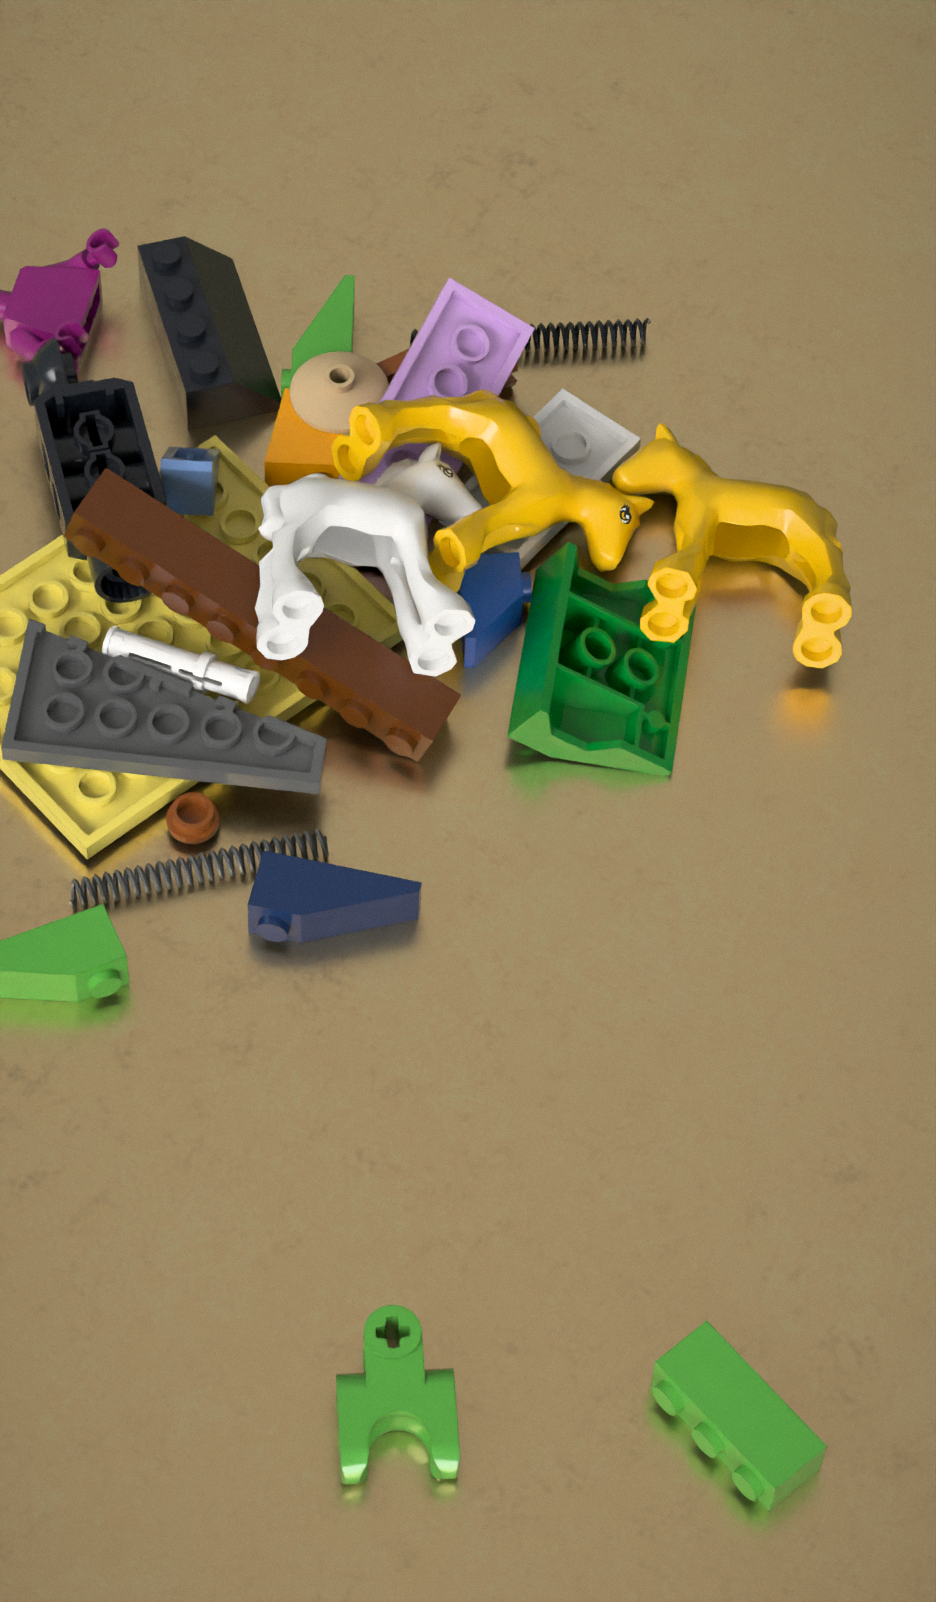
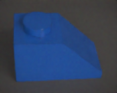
(496, 598)

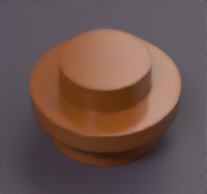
(192, 818)

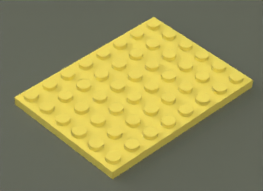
(58, 590)

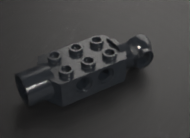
(82, 433)

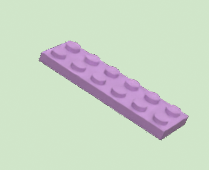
(457, 351)

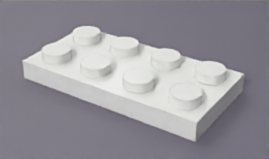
(582, 444)

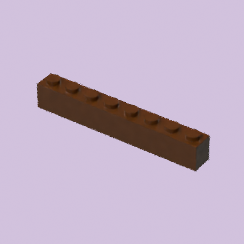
(220, 591)

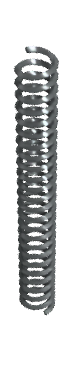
(187, 868)

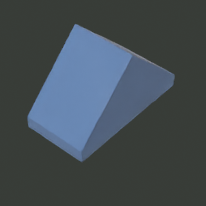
(190, 479)

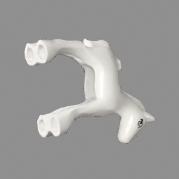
(364, 527)

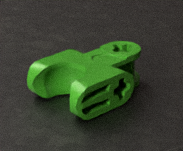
(396, 1397)

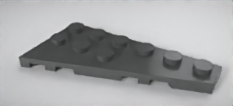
(133, 719)

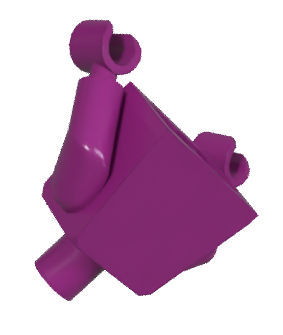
(58, 301)

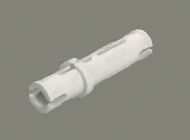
(198, 669)

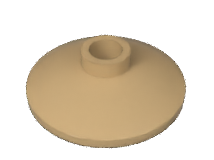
(326, 402)

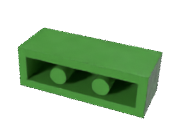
(736, 1416)

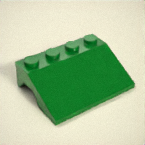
(591, 677)

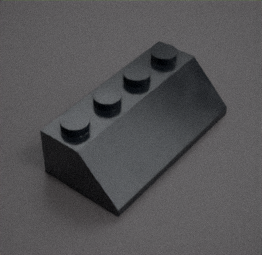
(206, 333)

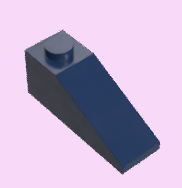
(321, 900)

